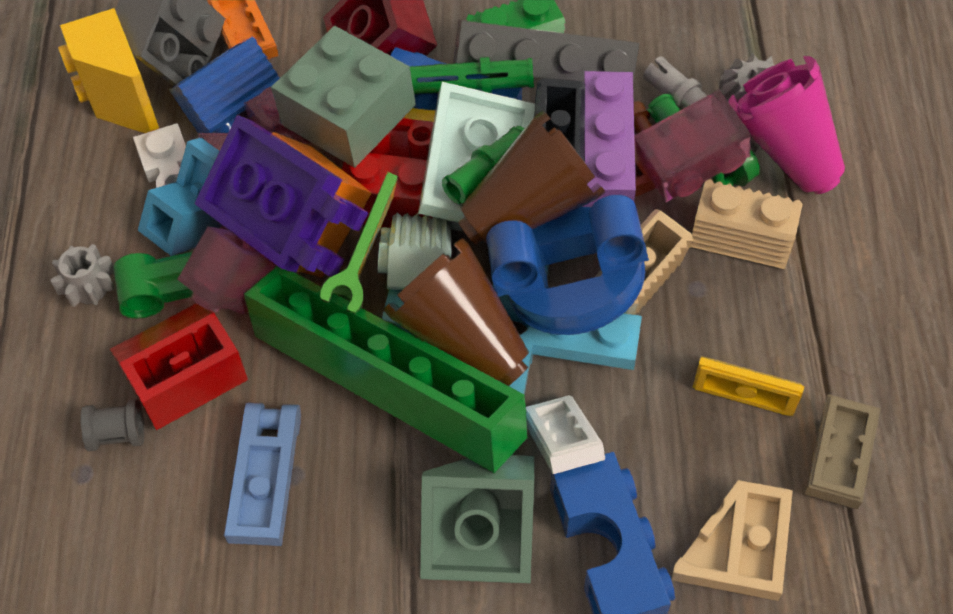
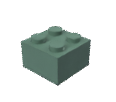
(344, 95)

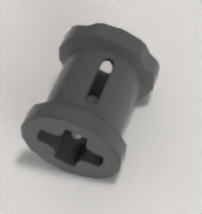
(112, 425)

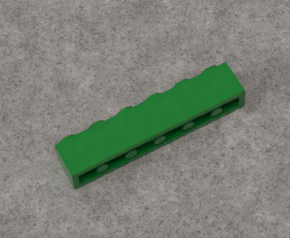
(390, 368)

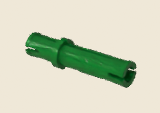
(519, 75)

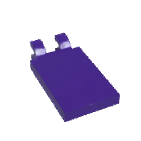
(276, 199)

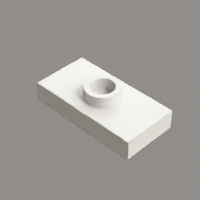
(563, 434)

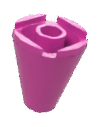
(793, 123)

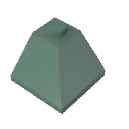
(478, 521)

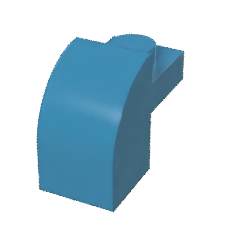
(169, 211)

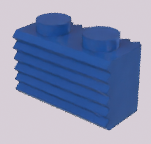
(220, 88)

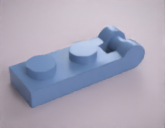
(262, 475)

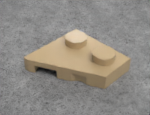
(742, 543)

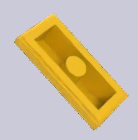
(748, 386)

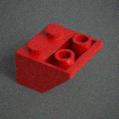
(403, 154)
(180, 364)

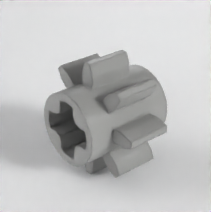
(83, 275)

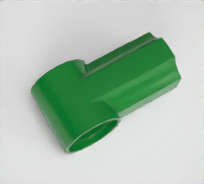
(148, 283)

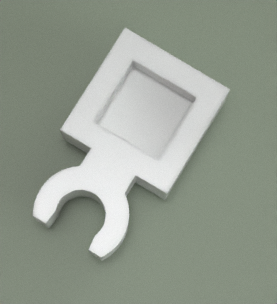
(161, 154)

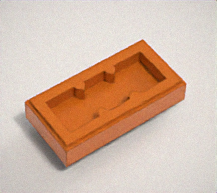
(242, 22)

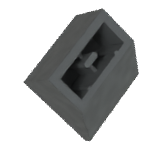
(171, 34)

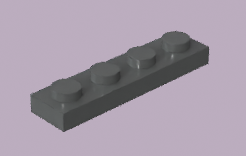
(553, 53)

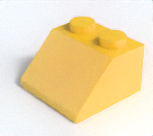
(107, 71)

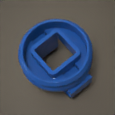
(605, 228)

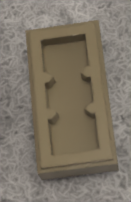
(842, 452)

